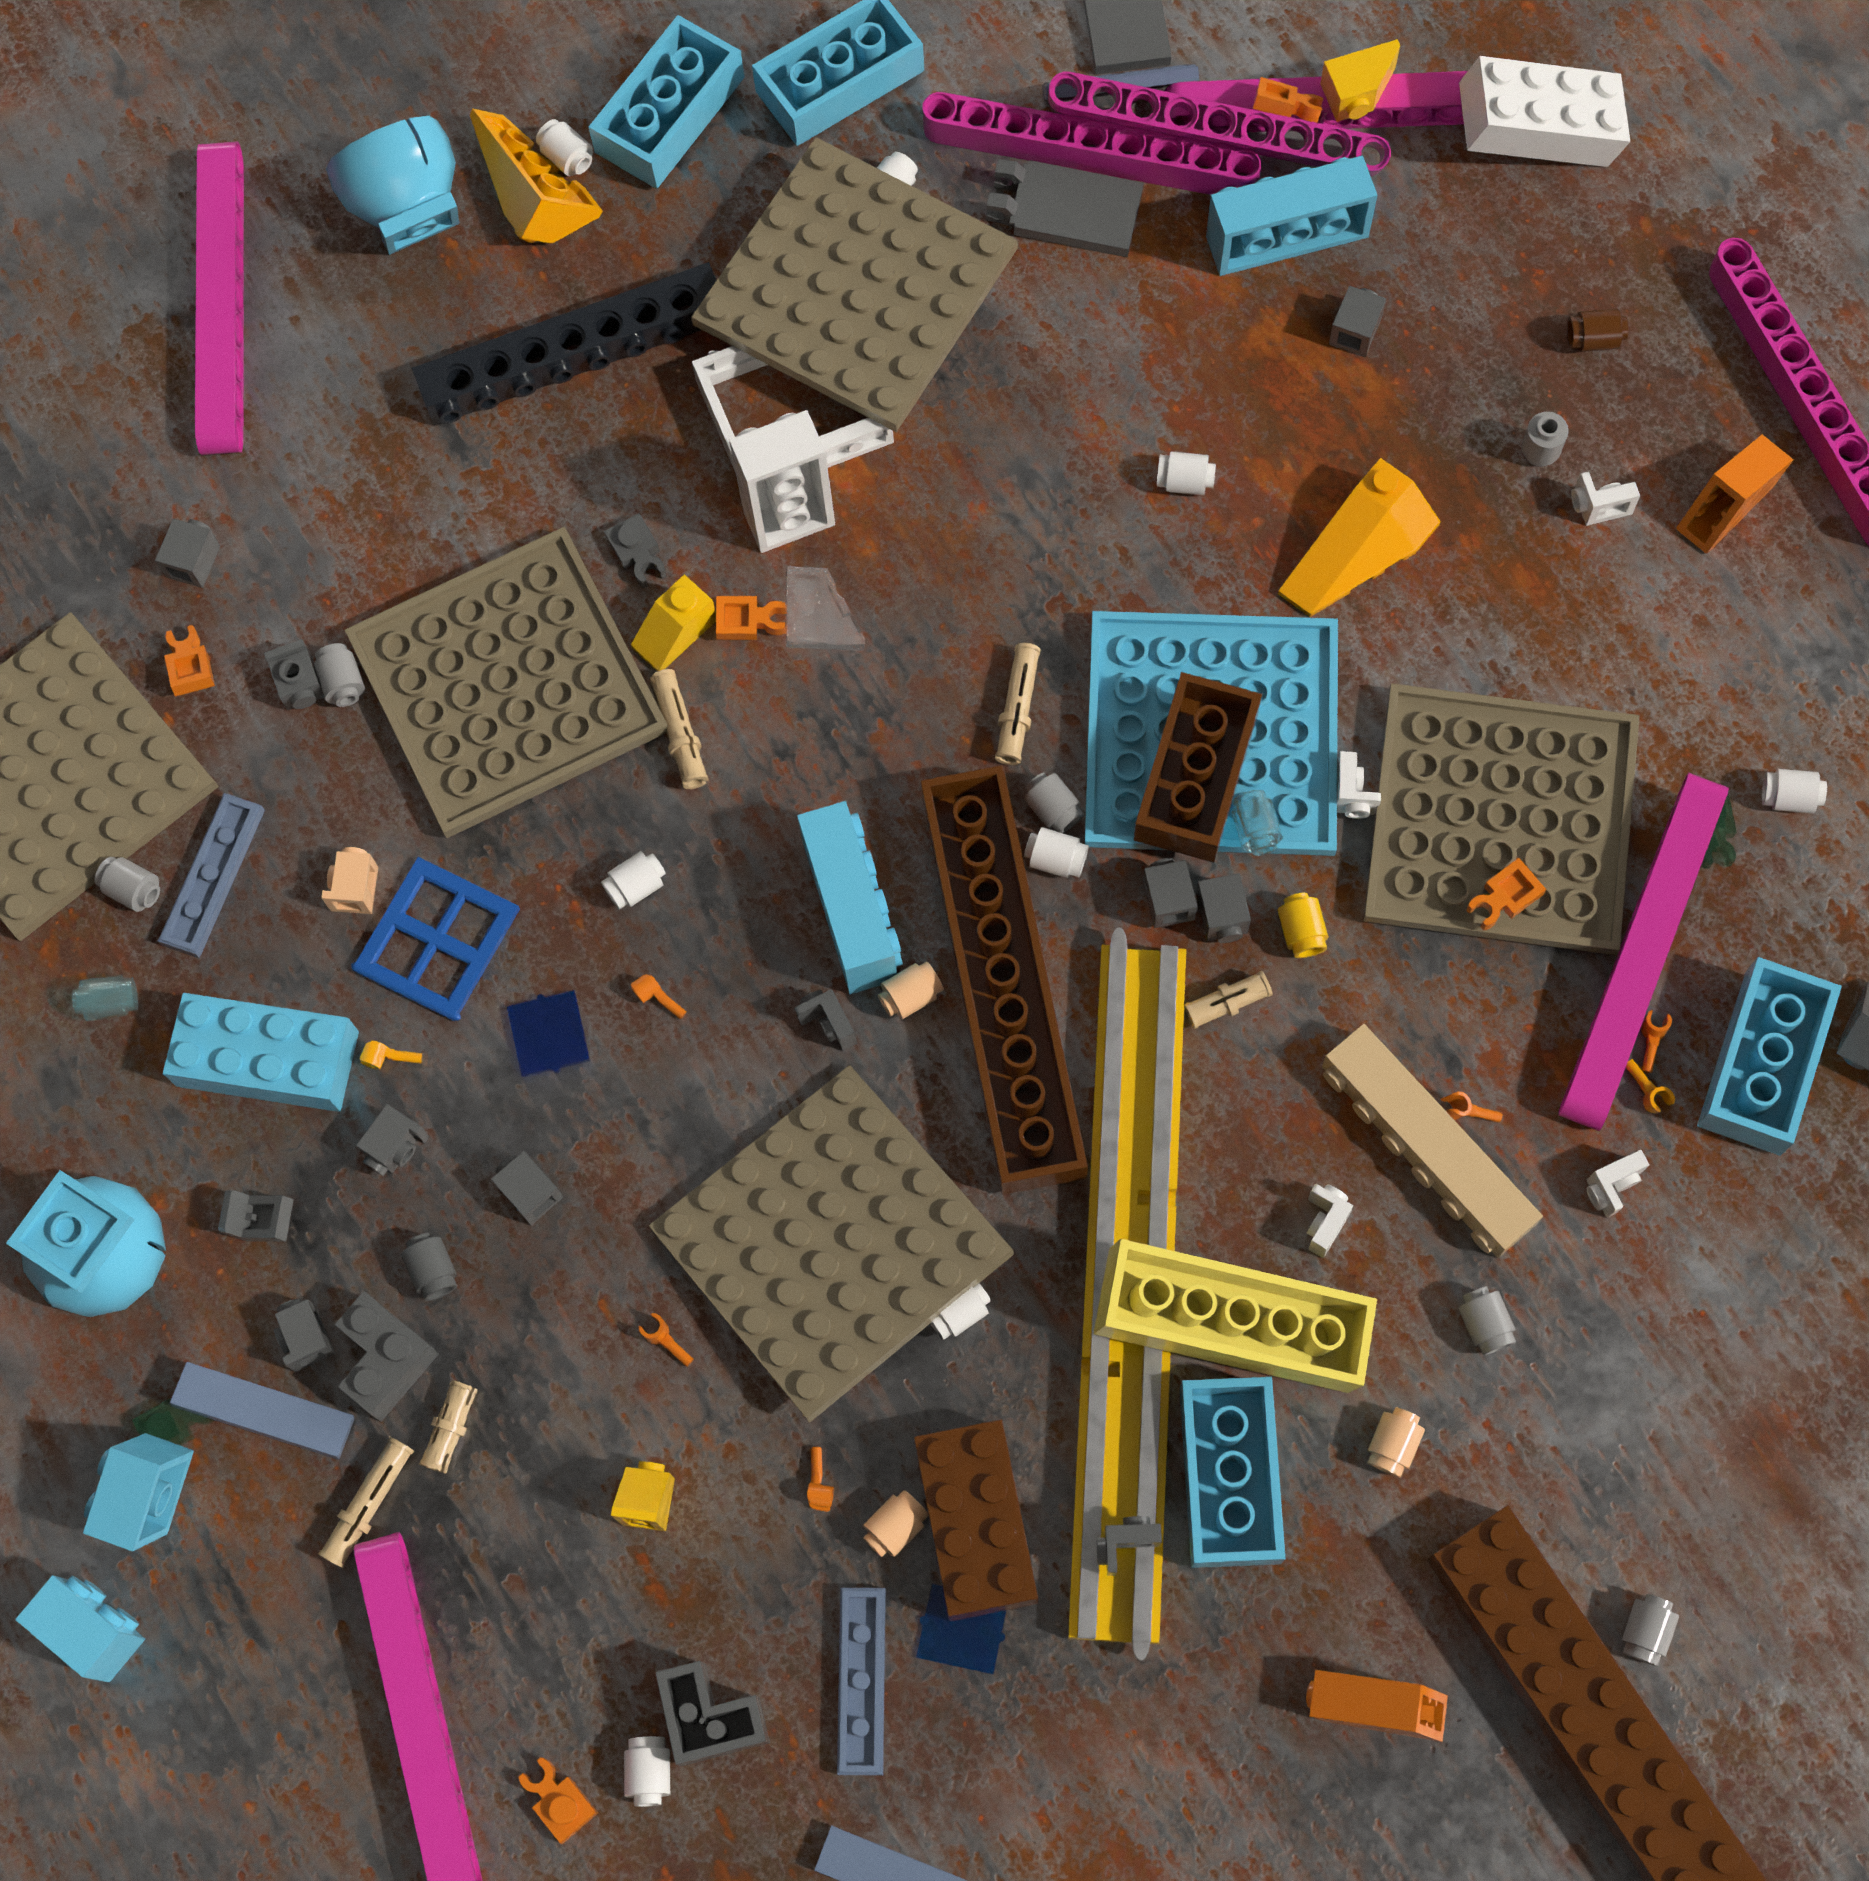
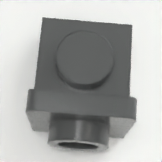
(835, 1021)

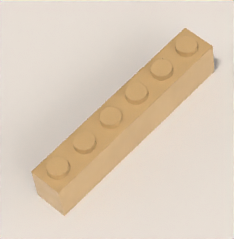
(1430, 1141)

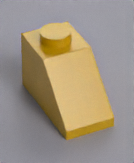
(1358, 79)
(674, 623)
(644, 1497)

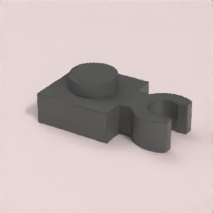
(635, 545)

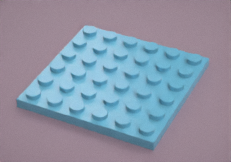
(1292, 743)

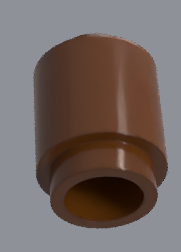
(1597, 330)

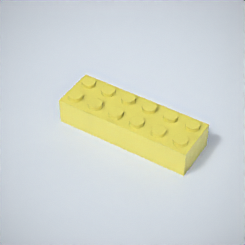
(1235, 1316)

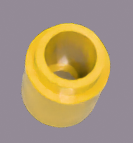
(1303, 925)

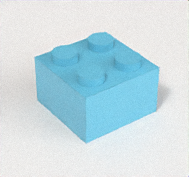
(137, 1491)
(81, 1628)

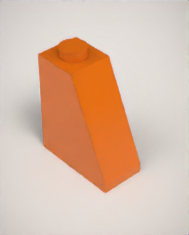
(1733, 493)
(1377, 1704)

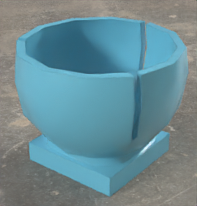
(399, 181)
(90, 1245)

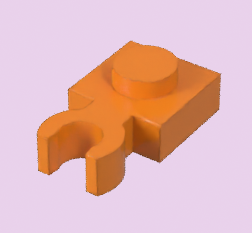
(1284, 100)
(740, 618)
(188, 664)
(1509, 891)
(562, 1805)

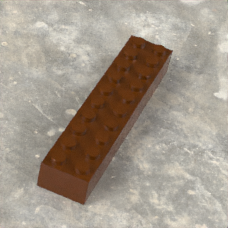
(1003, 981)
(1588, 1707)

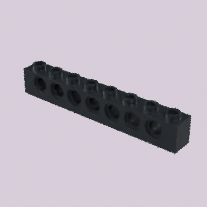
(552, 337)

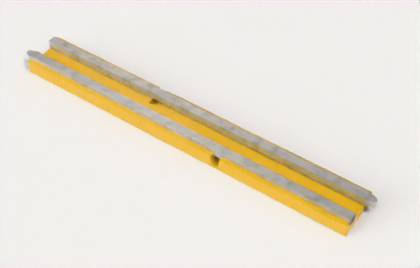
(1132, 1200)

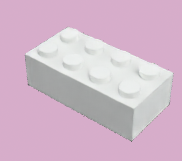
(1544, 111)
(783, 480)

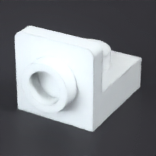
(1605, 504)
(1350, 786)
(1620, 1174)
(1327, 1227)

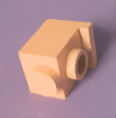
(351, 882)

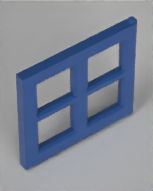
(436, 938)

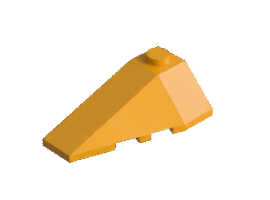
(528, 185)
(1371, 531)

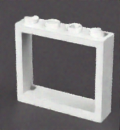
(731, 362)

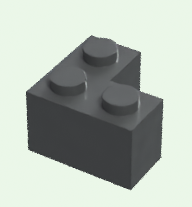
(392, 1358)
(700, 1727)

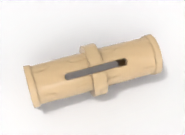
(1253, 989)
(448, 1427)

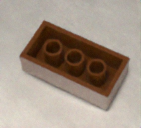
(1197, 767)
(976, 1520)

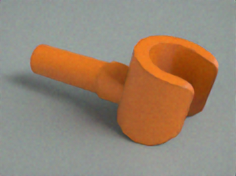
(647, 987)
(1653, 1035)
(1463, 1107)
(667, 1341)
(818, 1495)

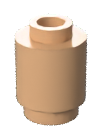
(910, 990)
(1395, 1442)
(894, 1524)

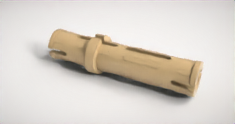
(683, 743)
(1011, 746)
(366, 1502)

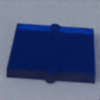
(548, 1033)
(960, 1643)

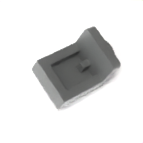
(255, 1216)
(1134, 1533)

